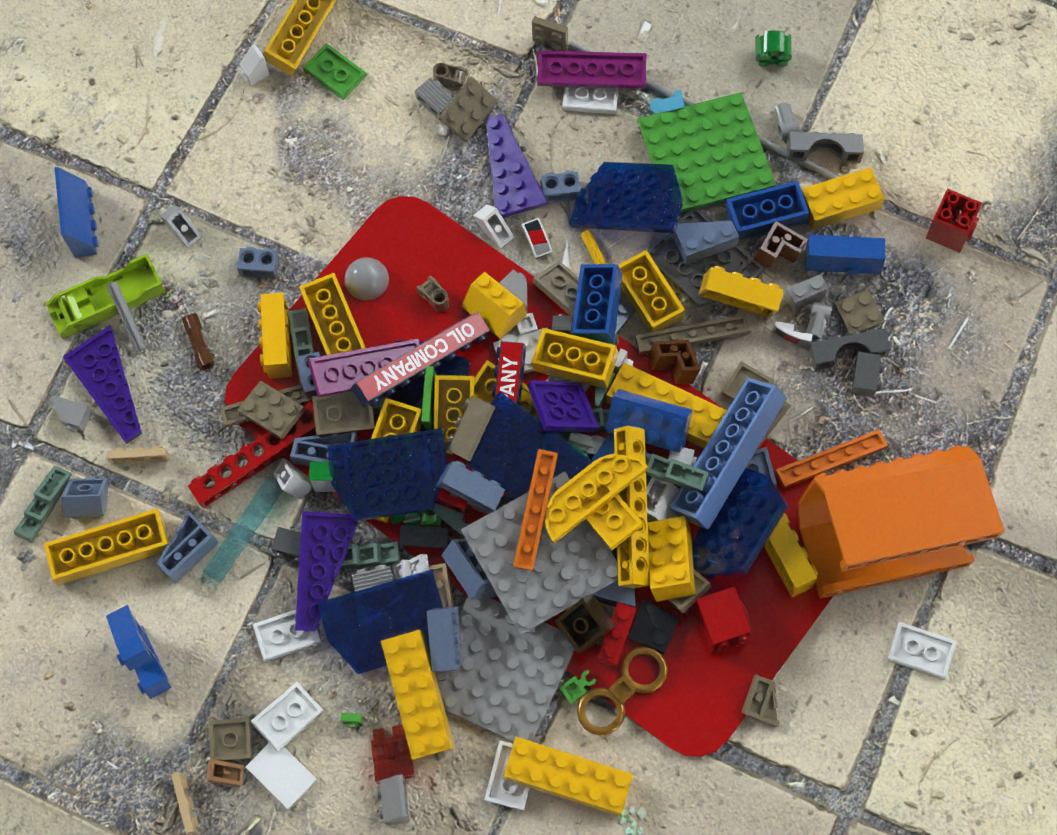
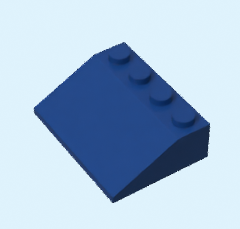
(76, 213)

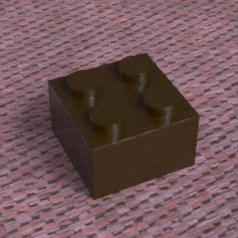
(585, 623)

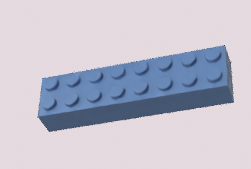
(730, 451)

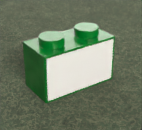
(320, 477)

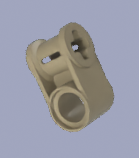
(451, 75)
(431, 292)

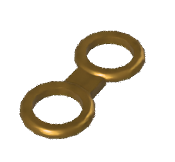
(622, 690)

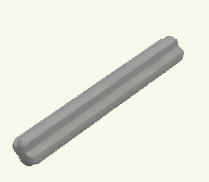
(126, 316)

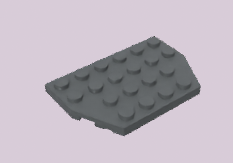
(689, 277)

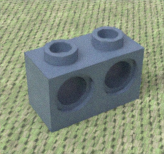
(561, 191)
(257, 267)
(305, 373)

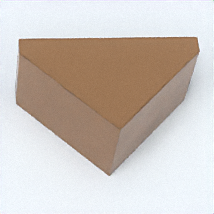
(225, 773)

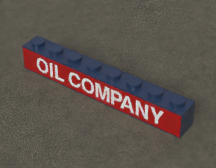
(414, 362)
(510, 373)

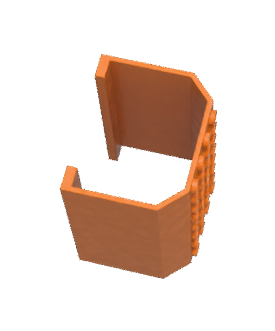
(896, 519)

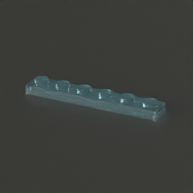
(243, 529)

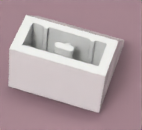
(659, 497)

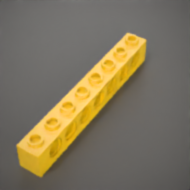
(633, 552)

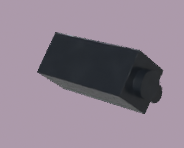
(424, 537)

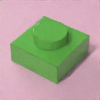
(352, 720)

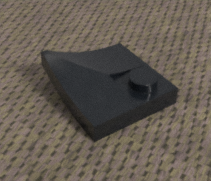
(653, 627)

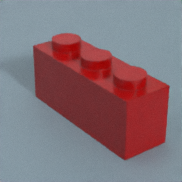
(616, 639)

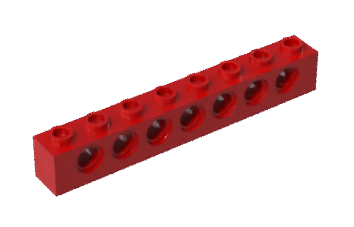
(255, 463)

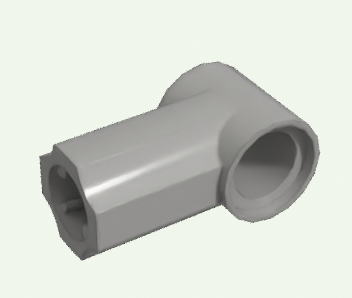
(785, 120)
(819, 317)
(586, 443)

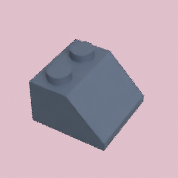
(85, 498)

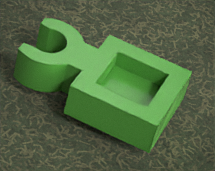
(431, 521)
(576, 688)

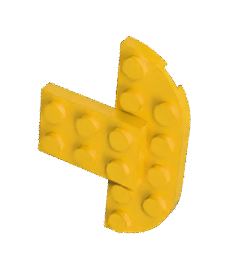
(595, 498)

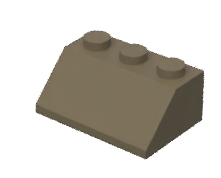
(470, 427)

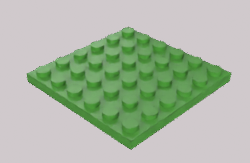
(710, 148)

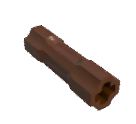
(198, 342)

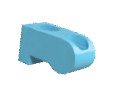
(668, 104)

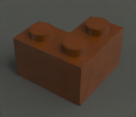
(780, 242)
(677, 357)

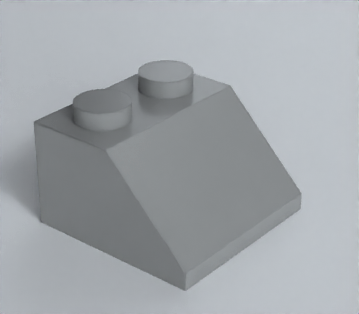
(394, 800)

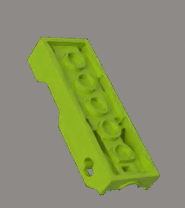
(86, 310)

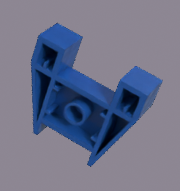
(137, 652)

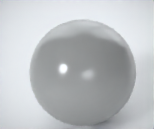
(366, 279)

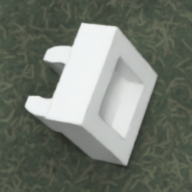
(622, 357)

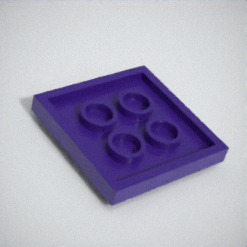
(562, 406)

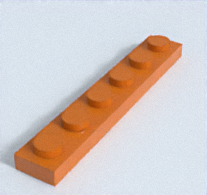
(831, 459)
(535, 510)

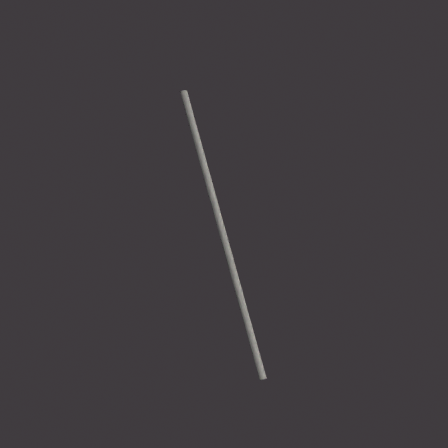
(764, 142)

